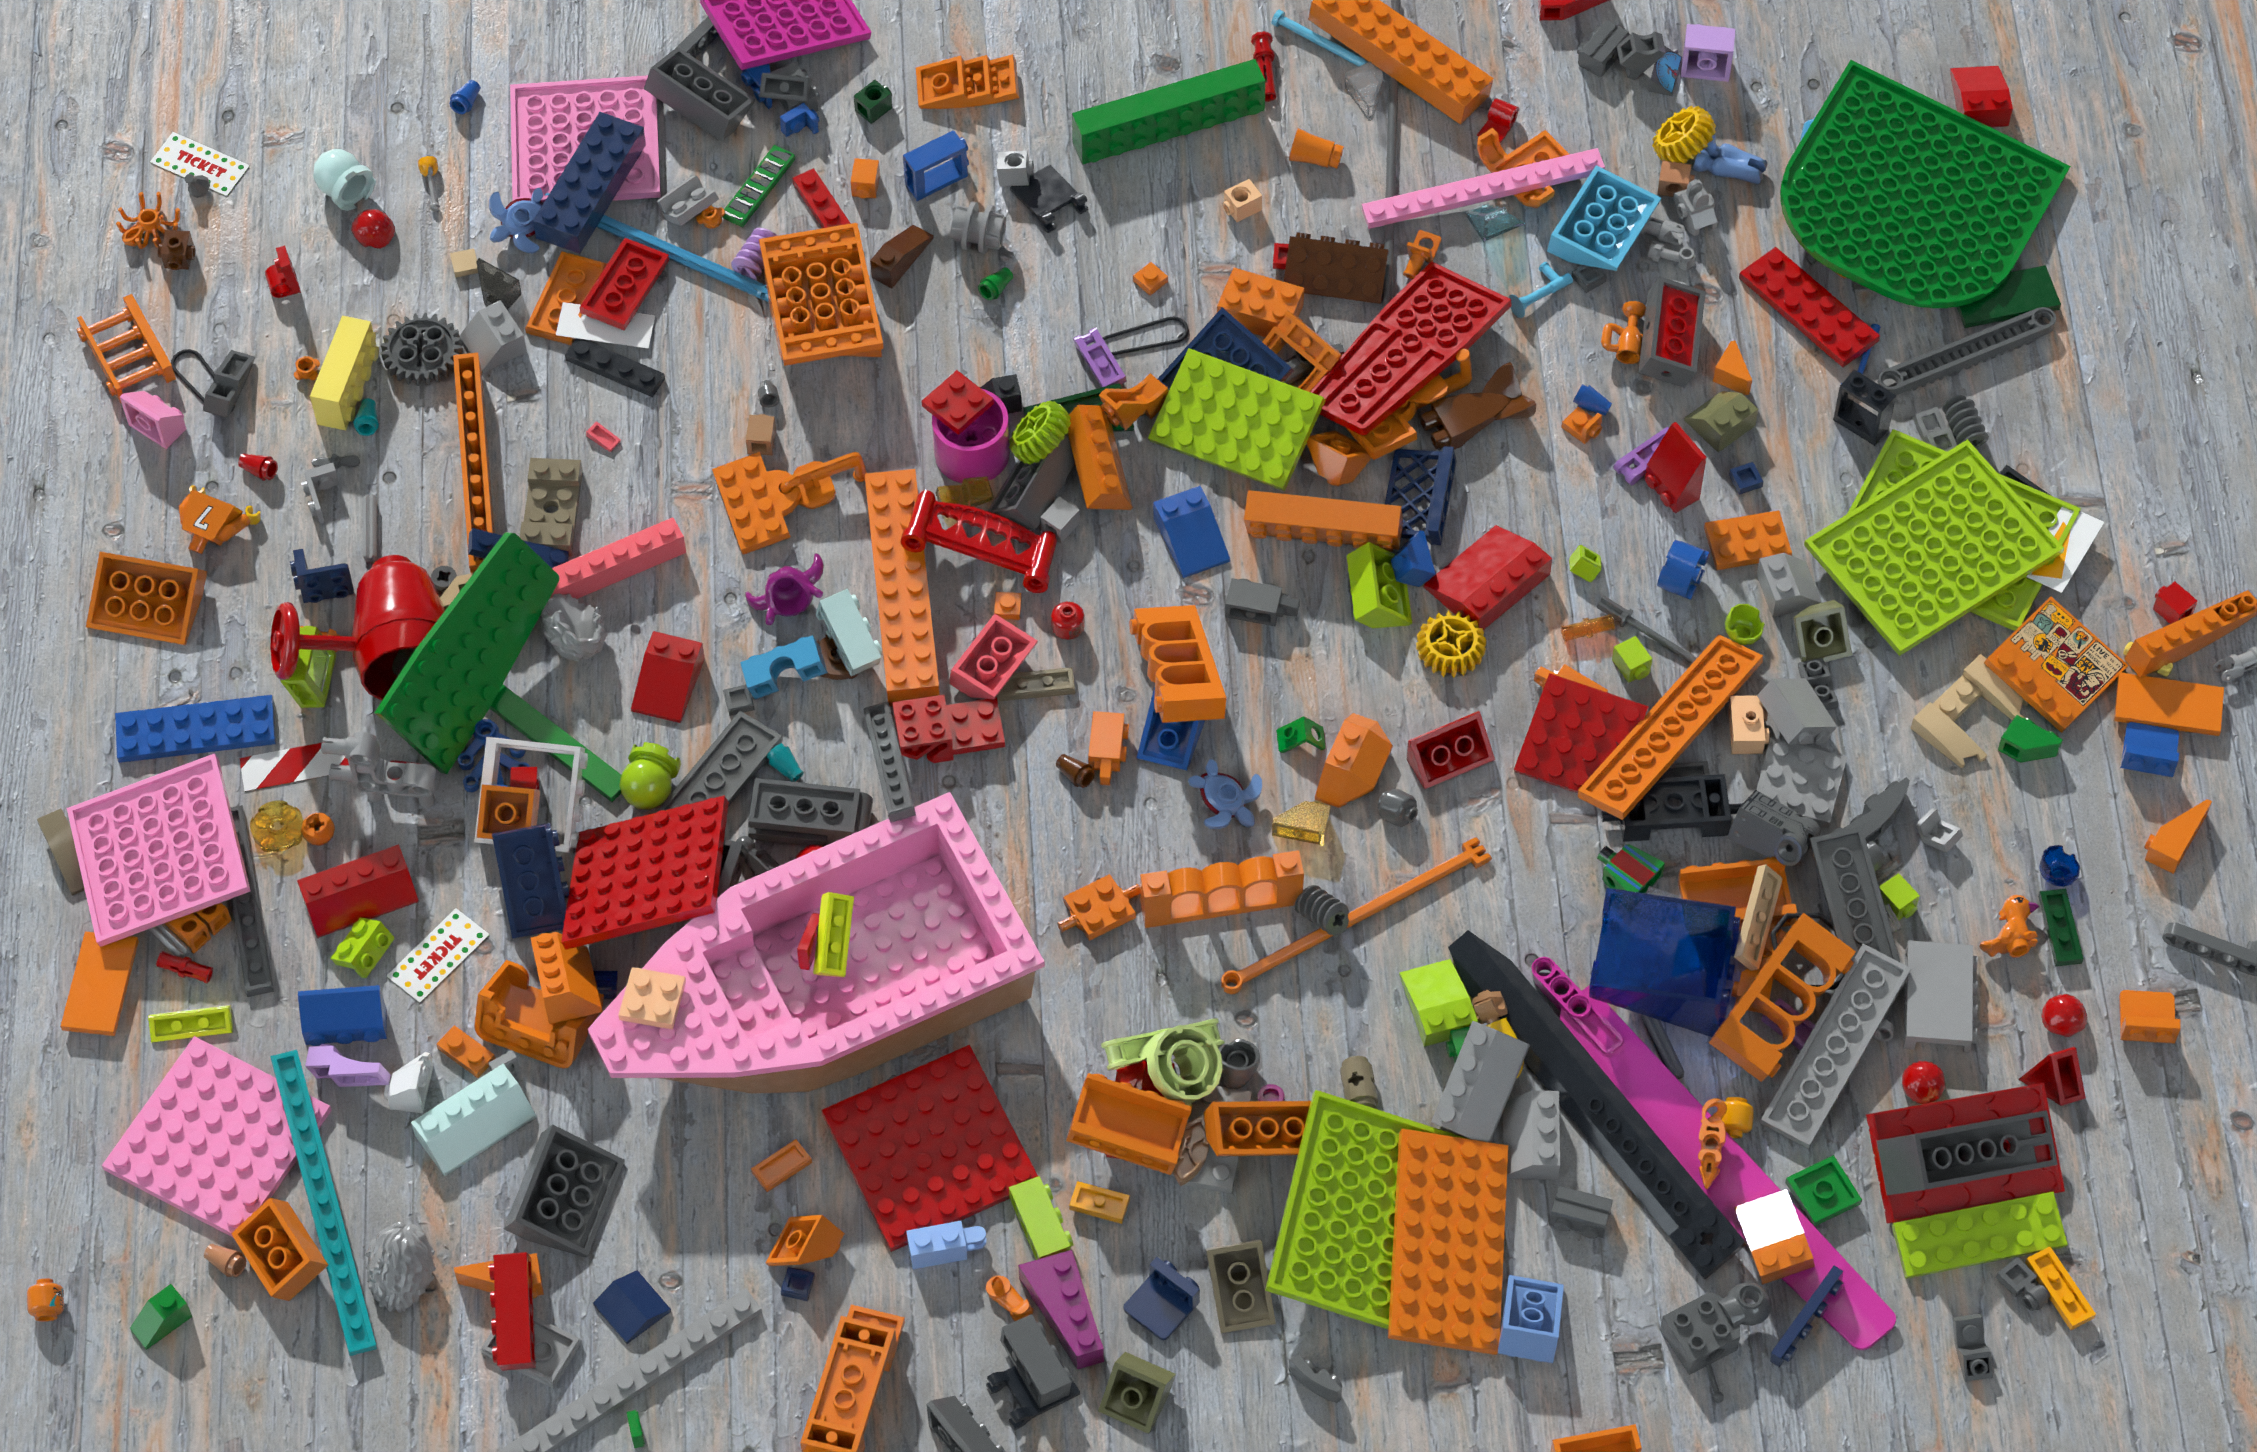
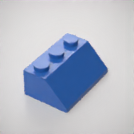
(342, 1015)

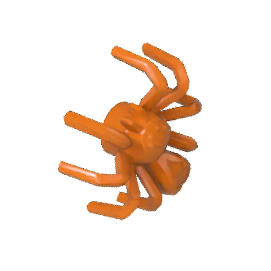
(148, 222)

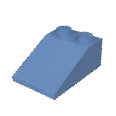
(1531, 1319)

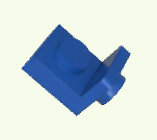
(797, 119)

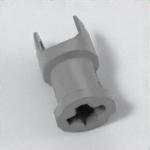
(1663, 230)
(2237, 664)

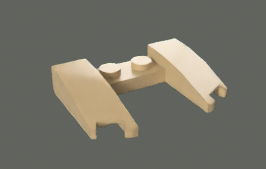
(1937, 720)

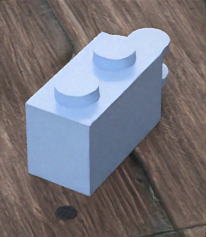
(943, 1243)

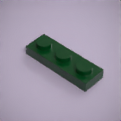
(2060, 927)

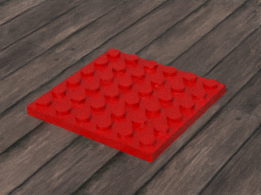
(645, 872)
(929, 1146)

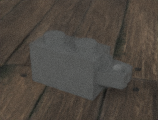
(1258, 602)

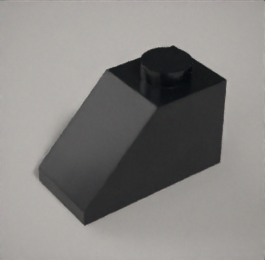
(1008, 390)

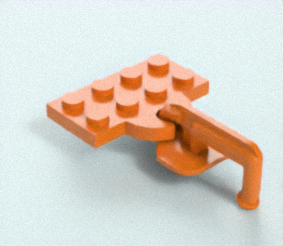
(1395, 429)
(761, 498)

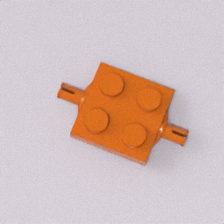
(1099, 907)

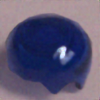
(2059, 867)

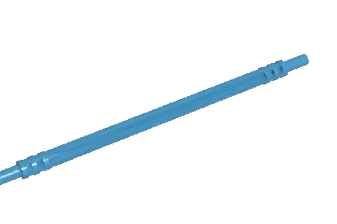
(685, 257)

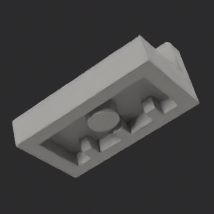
(686, 201)

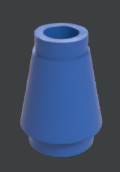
(464, 98)
(1592, 400)

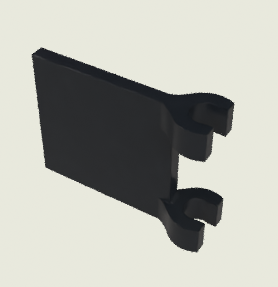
(1047, 194)
(1018, 1388)

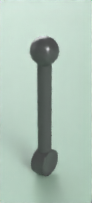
(1717, 1396)

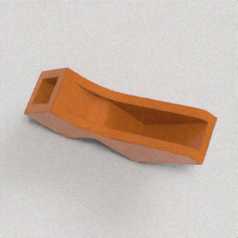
(1127, 405)

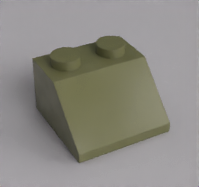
(1723, 419)
(1136, 1392)

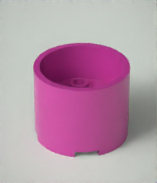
(978, 450)

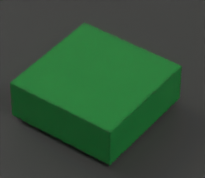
(635, 1428)

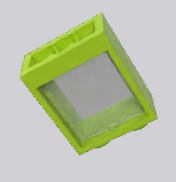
(312, 675)

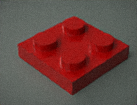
(957, 402)

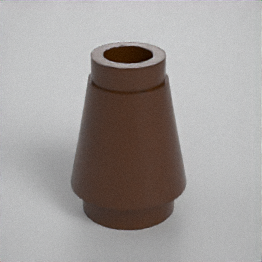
(1076, 771)

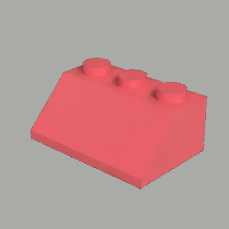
(991, 659)

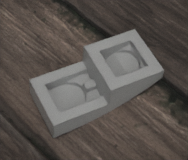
(1933, 429)

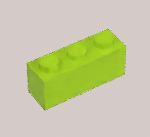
(1039, 1218)

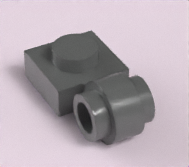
(2019, 1279)

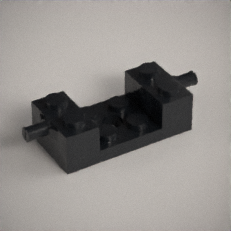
(1703, 806)

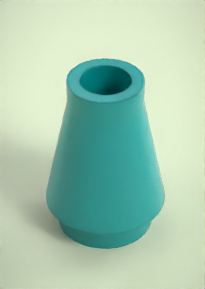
(366, 418)
(785, 762)

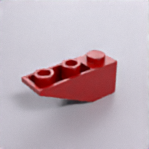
(1564, 8)

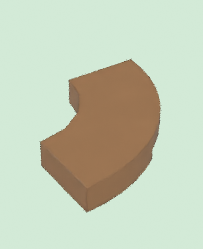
(1192, 1151)

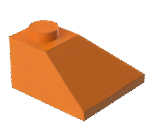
(1337, 457)
(805, 1241)

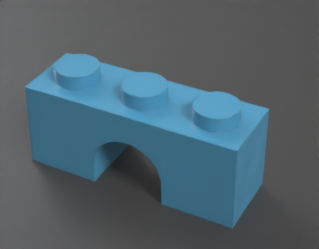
(763, 669)

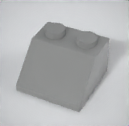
(493, 336)
(1786, 584)

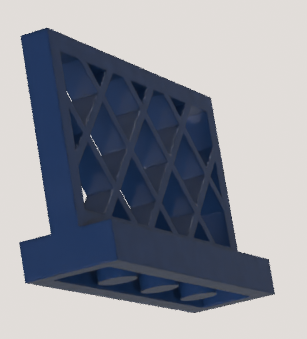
(1440, 490)

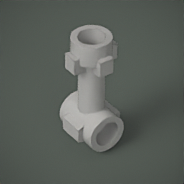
(1685, 257)

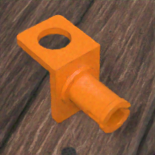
(1420, 254)

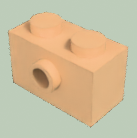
(1747, 725)

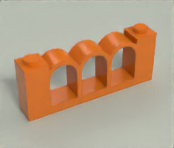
(1179, 663)
(1221, 889)
(1746, 1047)

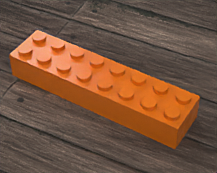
(1405, 54)

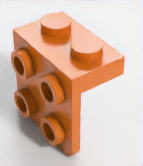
(2148, 1016)

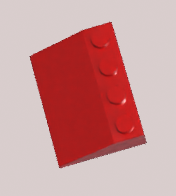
(1490, 576)

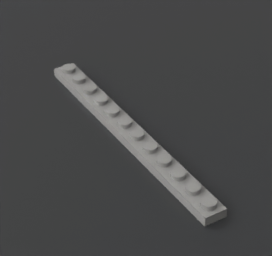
(638, 1375)

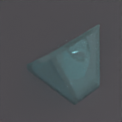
(1492, 221)

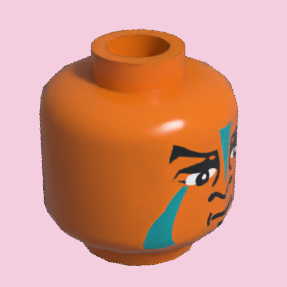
(45, 1300)

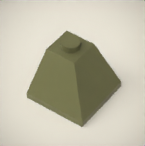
(1822, 632)

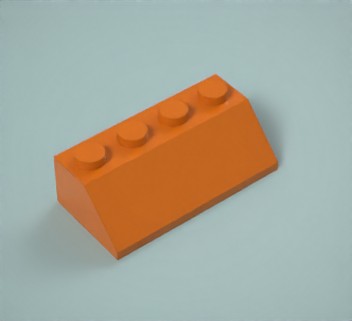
(1098, 459)
(565, 978)
(1256, 1127)

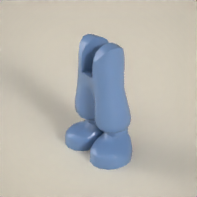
(1730, 162)

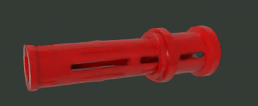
(1264, 48)

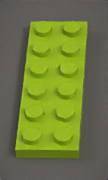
(1979, 1235)

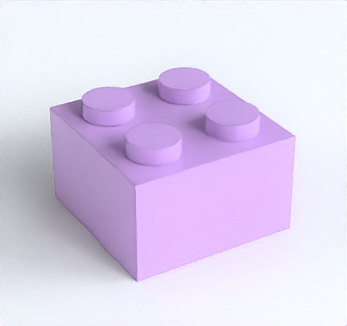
(1708, 52)

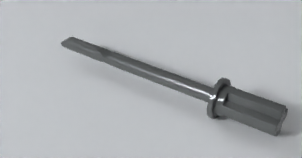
(1624, 616)

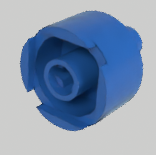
(1683, 569)

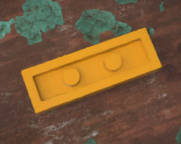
(2061, 1287)

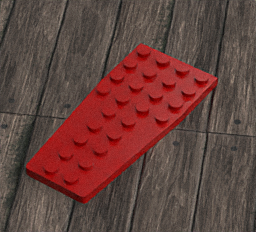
(1407, 346)

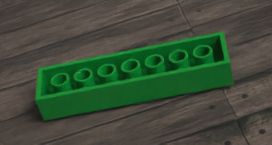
(1168, 111)

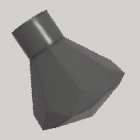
(197, 185)

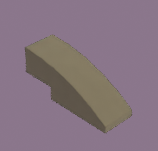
(61, 843)

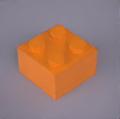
(506, 809)

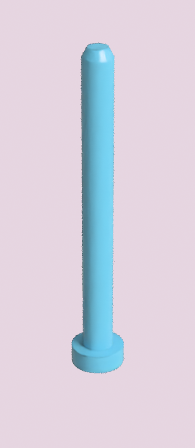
(1280, 19)

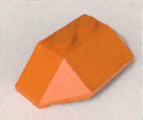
(1353, 761)

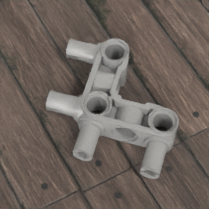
(374, 774)

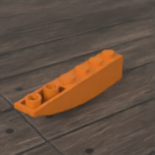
(2190, 634)

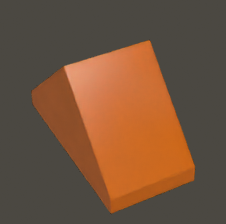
(1732, 370)

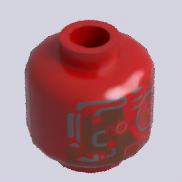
(1067, 620)

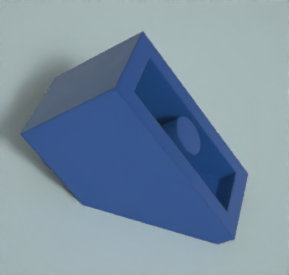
(1413, 561)

